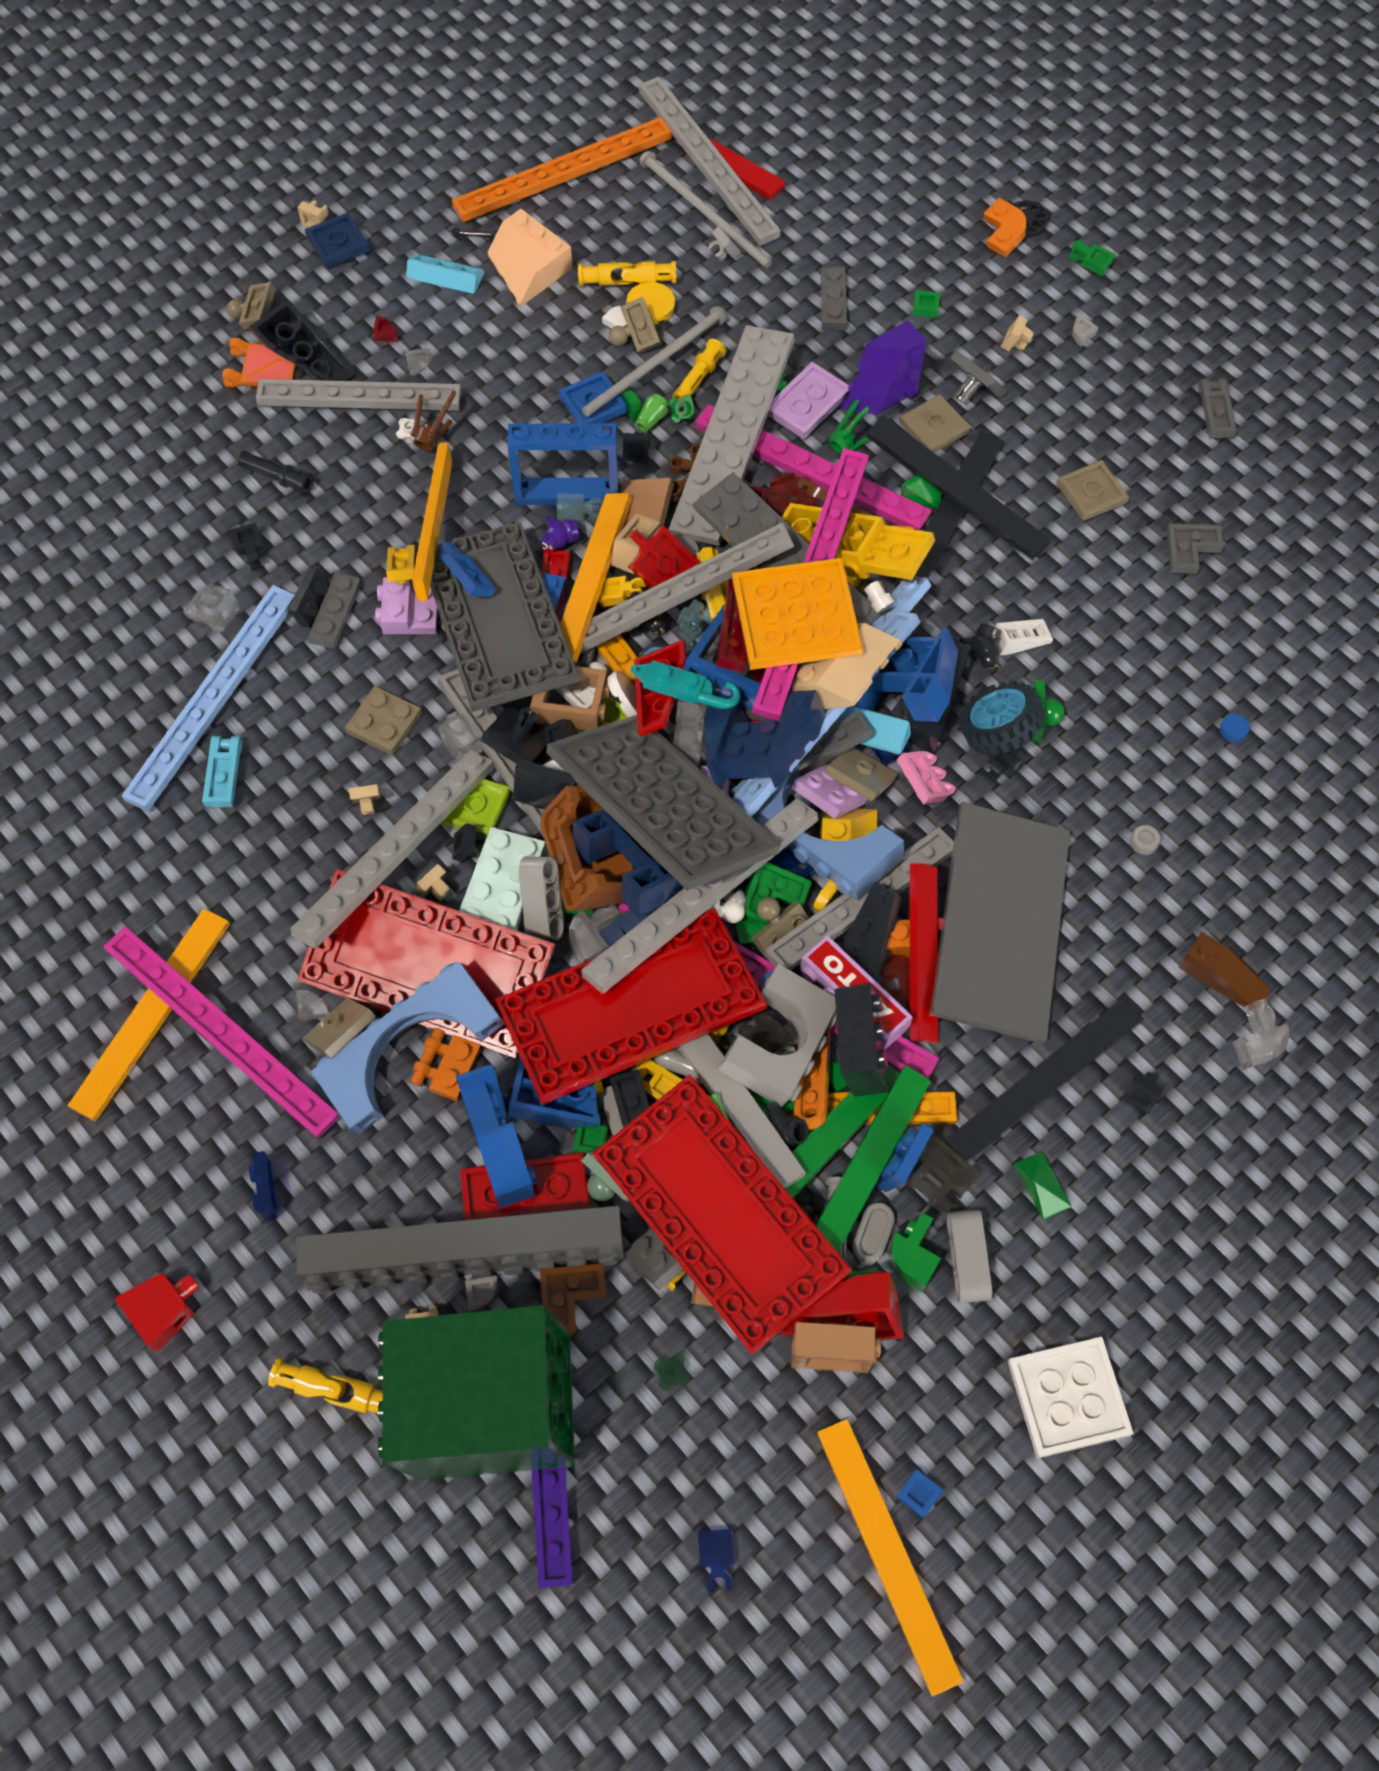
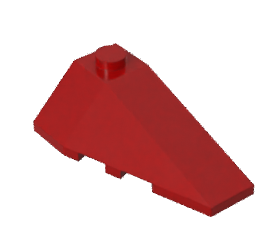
(651, 706)
(858, 1301)

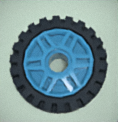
(1001, 717)

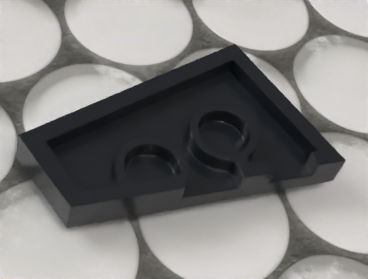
(870, 930)

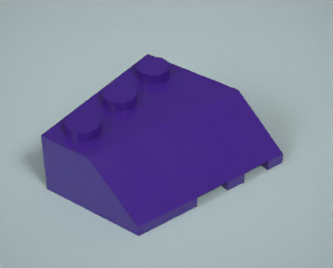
(888, 370)

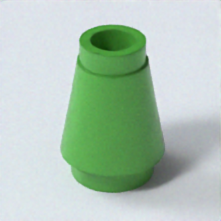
(652, 411)

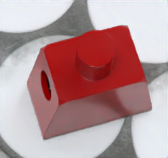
(158, 1308)

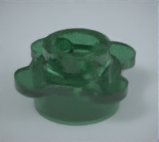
(667, 1380)

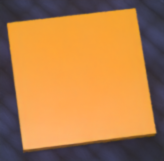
(796, 613)

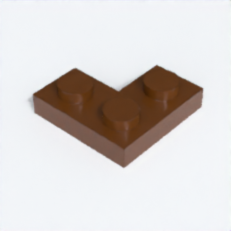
(569, 1284)

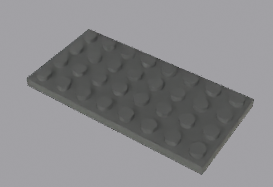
(664, 802)

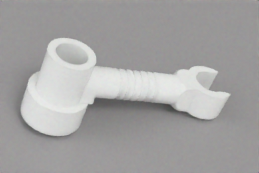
(878, 597)

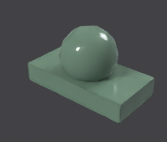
(600, 1184)

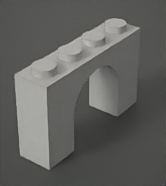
(778, 1075)

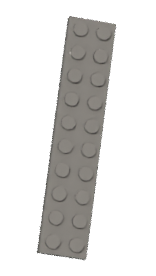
(734, 424)

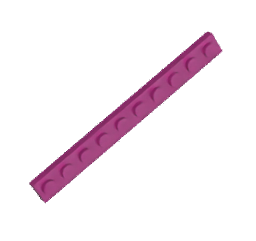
(804, 463)
(222, 1032)

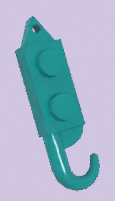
(683, 685)

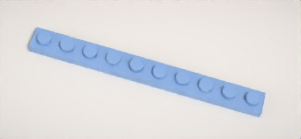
(208, 699)
(758, 790)

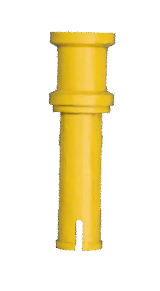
(704, 364)

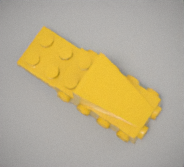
(868, 544)

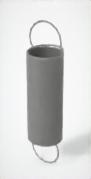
(587, 657)

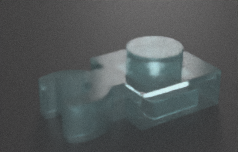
(573, 506)
(690, 620)

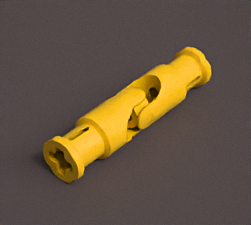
(640, 273)
(313, 1382)

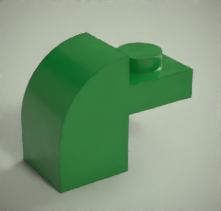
(908, 1259)

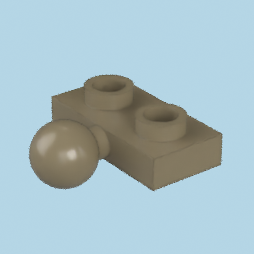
(255, 306)
(638, 326)
(778, 924)

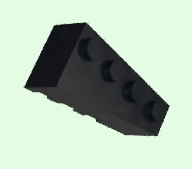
(927, 733)

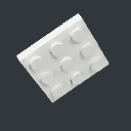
(1069, 1397)

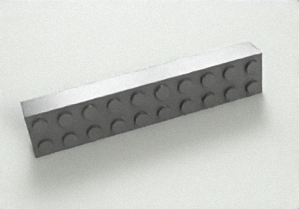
(459, 1249)

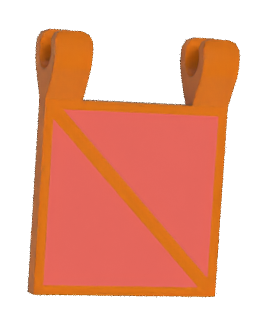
(258, 364)

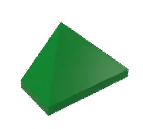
(921, 492)
(1042, 1185)

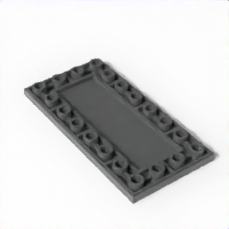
(507, 641)
(1001, 923)

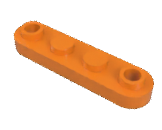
(814, 1090)

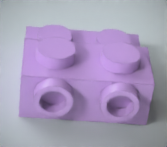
(403, 612)

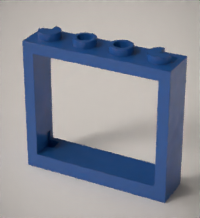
(562, 437)
(717, 675)

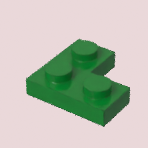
(774, 883)

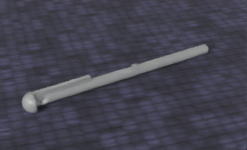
(648, 160)
(717, 315)

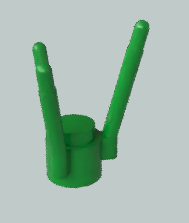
(844, 438)

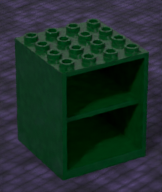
(476, 1393)

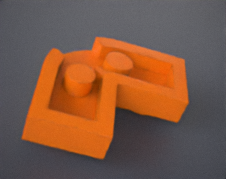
(1010, 225)

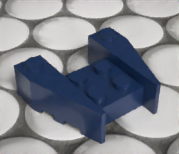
(761, 747)
(642, 888)

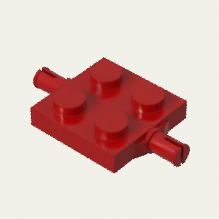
(660, 557)

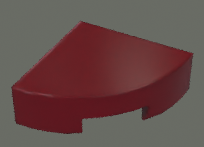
(384, 330)

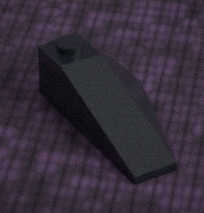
(296, 340)

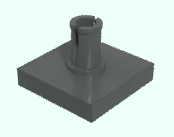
(976, 378)

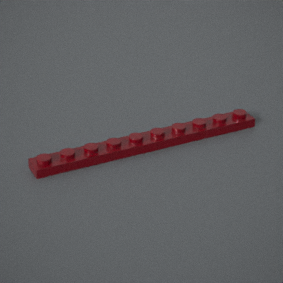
(731, 647)

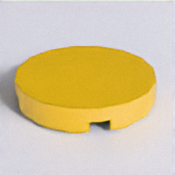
(658, 300)

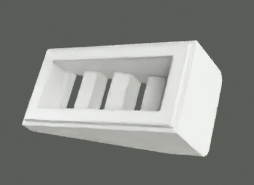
(1010, 645)

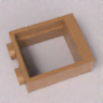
(580, 717)
(834, 1347)

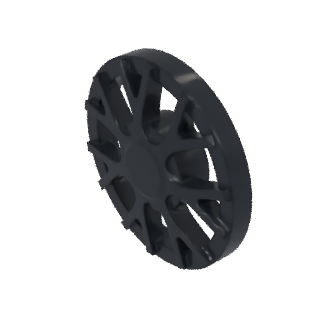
(1031, 217)

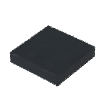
(538, 784)

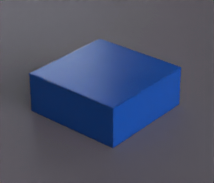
(919, 1494)

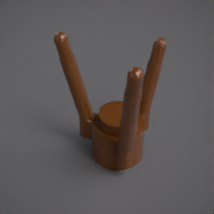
(427, 436)

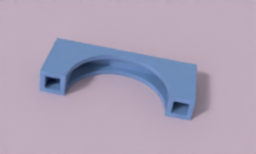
(850, 863)
(351, 1072)

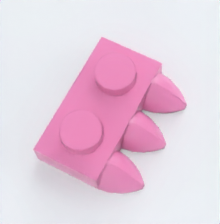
(924, 777)

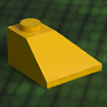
(849, 826)

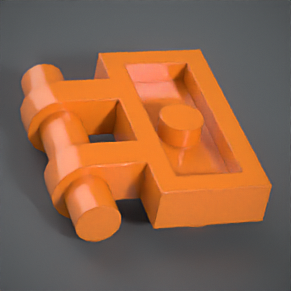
(457, 1059)

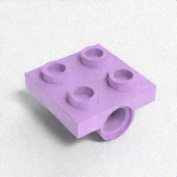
(828, 793)

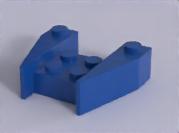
(922, 671)
(496, 1139)

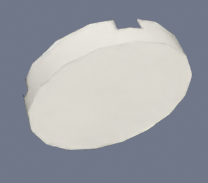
(625, 690)

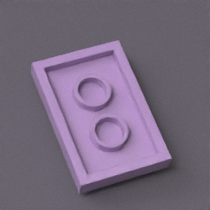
(808, 400)

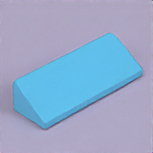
(444, 273)
(889, 732)

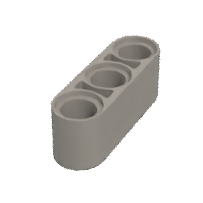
(541, 897)
(969, 1256)

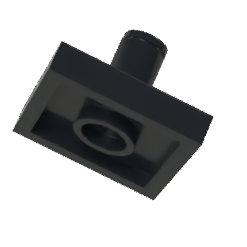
(516, 735)

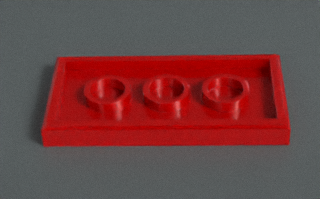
(559, 1188)

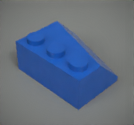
(568, 1111)

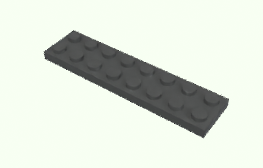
(741, 514)

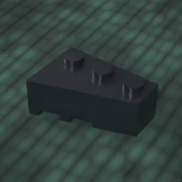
(861, 1040)

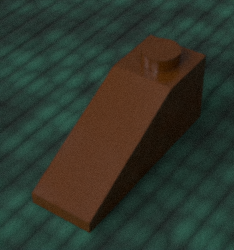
(1223, 971)

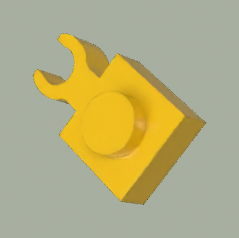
(617, 590)

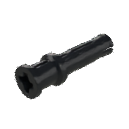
(285, 475)

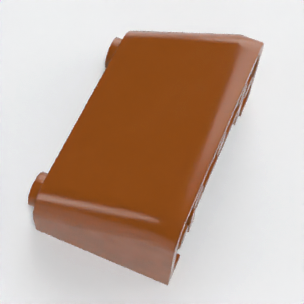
(581, 884)

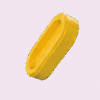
(826, 896)

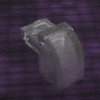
(213, 607)
(584, 933)
(1266, 1042)

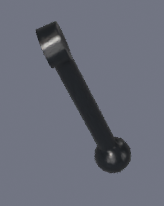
(456, 232)

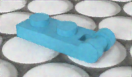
(222, 771)

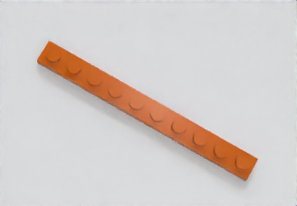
(561, 169)

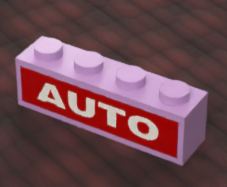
(833, 968)

